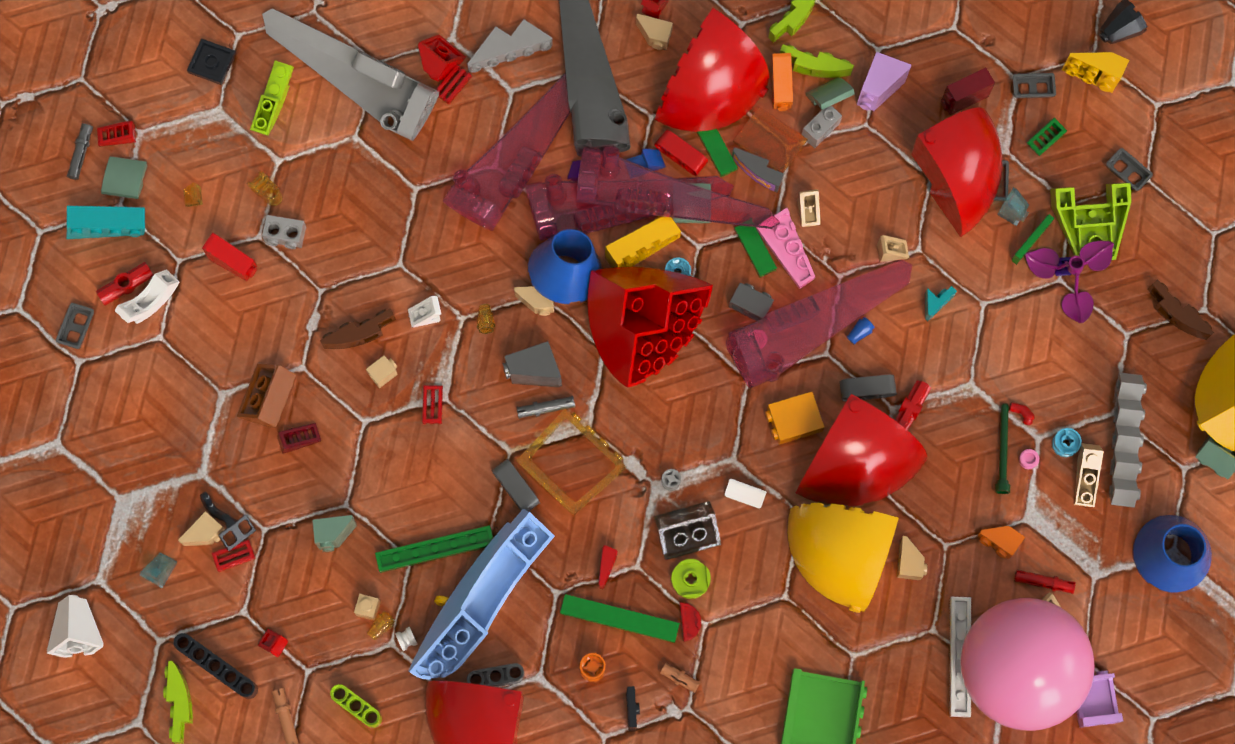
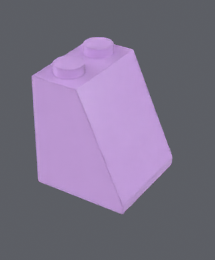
(882, 81)

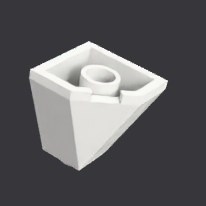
(74, 629)

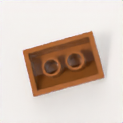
(266, 395)

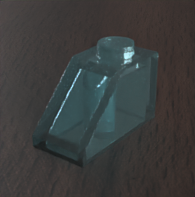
(1014, 208)

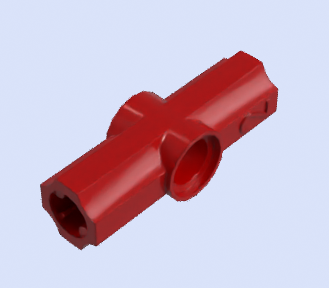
(114, 290)
(913, 404)

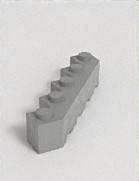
(1127, 440)

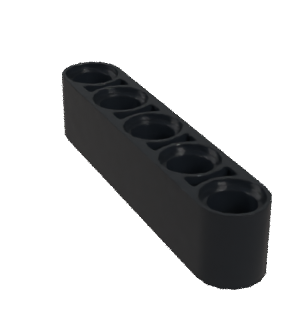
(207, 661)

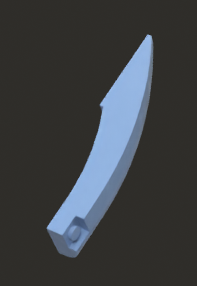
(479, 597)

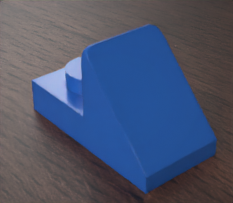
(650, 159)

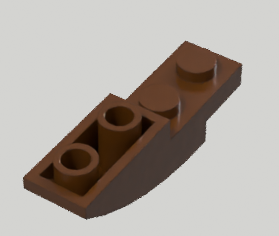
(1184, 318)
(353, 336)

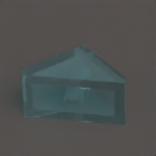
(159, 570)

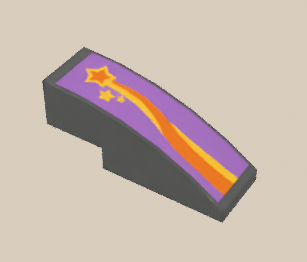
(757, 169)

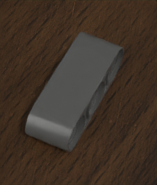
(868, 387)
(515, 486)
(504, 670)

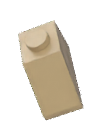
(655, 31)
(534, 300)
(202, 532)
(910, 561)

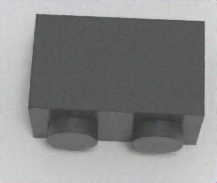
(751, 302)

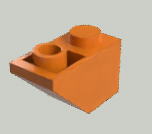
(1002, 539)

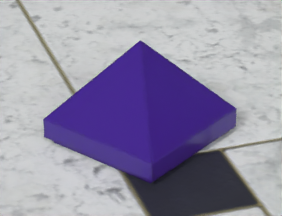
(1064, 271)

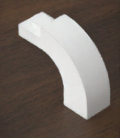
(150, 300)

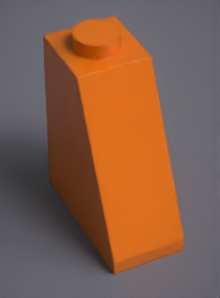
(781, 81)

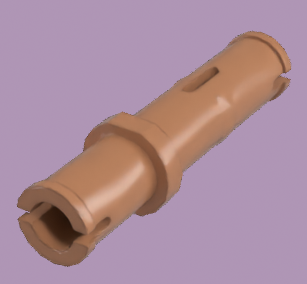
(285, 718)

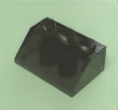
(687, 530)

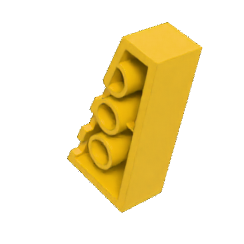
(642, 243)

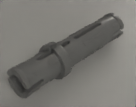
(81, 146)
(545, 407)

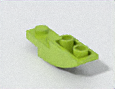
(792, 19)
(822, 66)
(273, 98)
(179, 694)

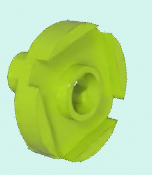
(699, 586)

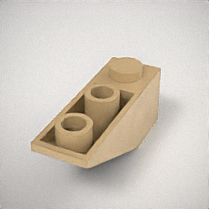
(1088, 474)

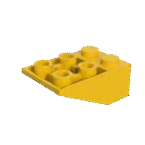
(1099, 69)

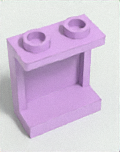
(1100, 704)

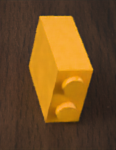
(794, 418)

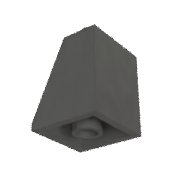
(533, 367)

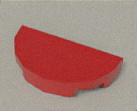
(690, 621)

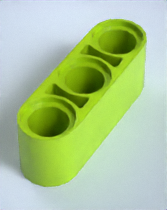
(351, 697)

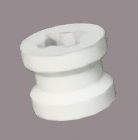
(406, 638)

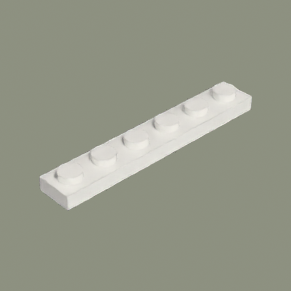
(959, 627)

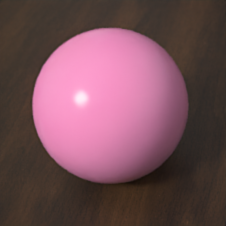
(1027, 664)

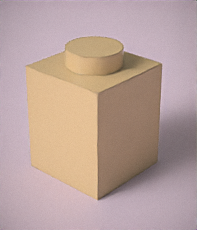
(382, 371)
(367, 607)

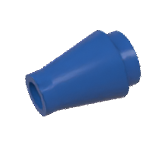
(860, 330)

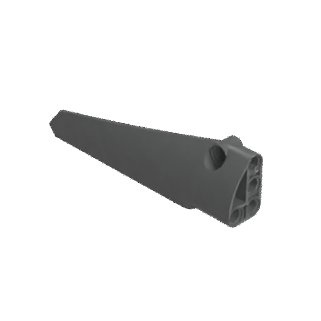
(590, 82)

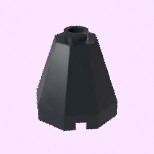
(1123, 24)

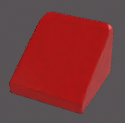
(273, 642)

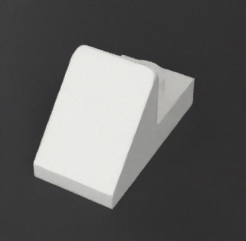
(425, 312)

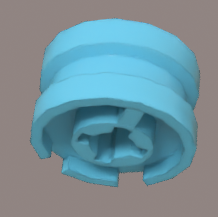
(679, 264)
(1061, 448)

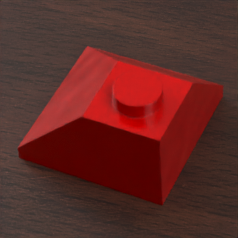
(439, 57)

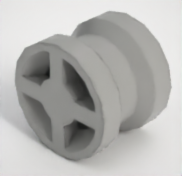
(672, 476)

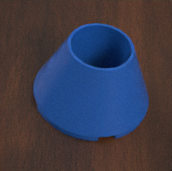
(557, 278)
(1154, 562)

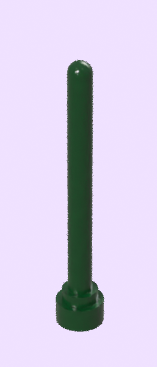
(1002, 485)

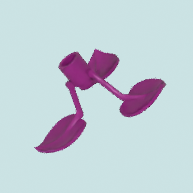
(1095, 254)

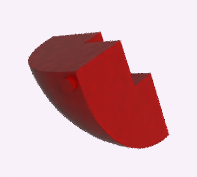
(715, 80)
(963, 165)
(643, 318)
(862, 458)
(472, 713)

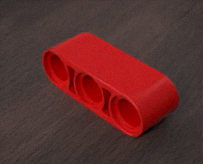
(681, 152)

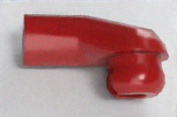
(1026, 413)

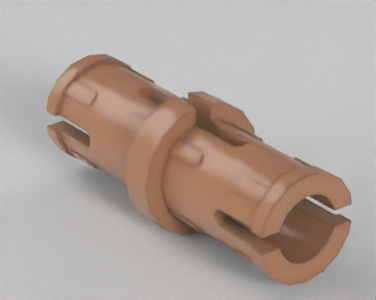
(680, 677)

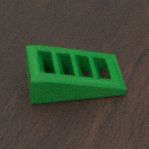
(1055, 123)

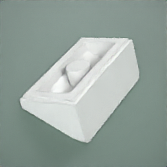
(745, 493)

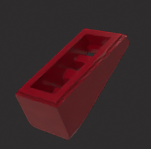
(296, 431)

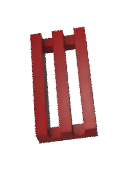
(462, 72)
(432, 420)
(237, 562)

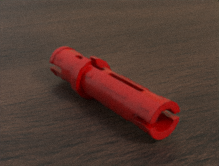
(1048, 582)

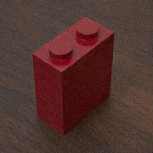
(967, 91)

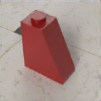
(229, 257)

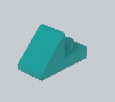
(934, 304)

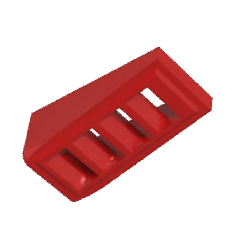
(123, 139)
(607, 562)

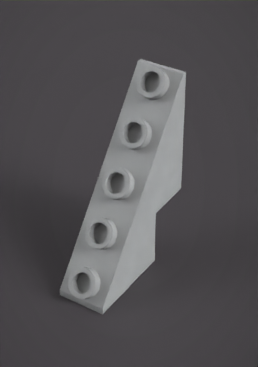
(503, 47)

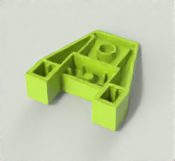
(1092, 221)

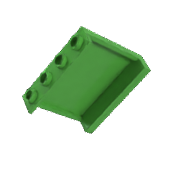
(823, 709)

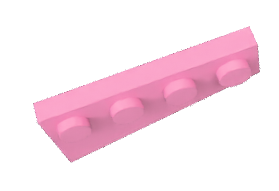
(788, 249)

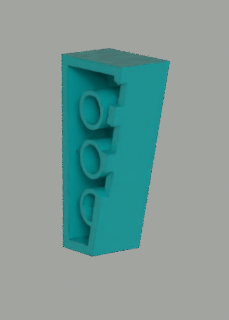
(104, 222)

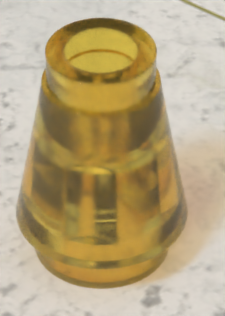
(485, 319)
(381, 624)

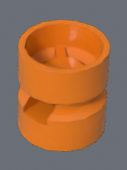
(592, 667)

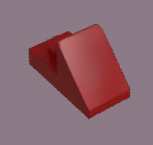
(653, 8)

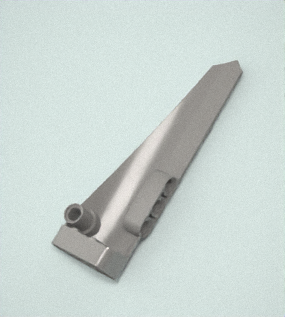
(364, 79)

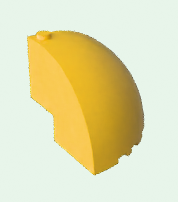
(1217, 396)
(840, 550)

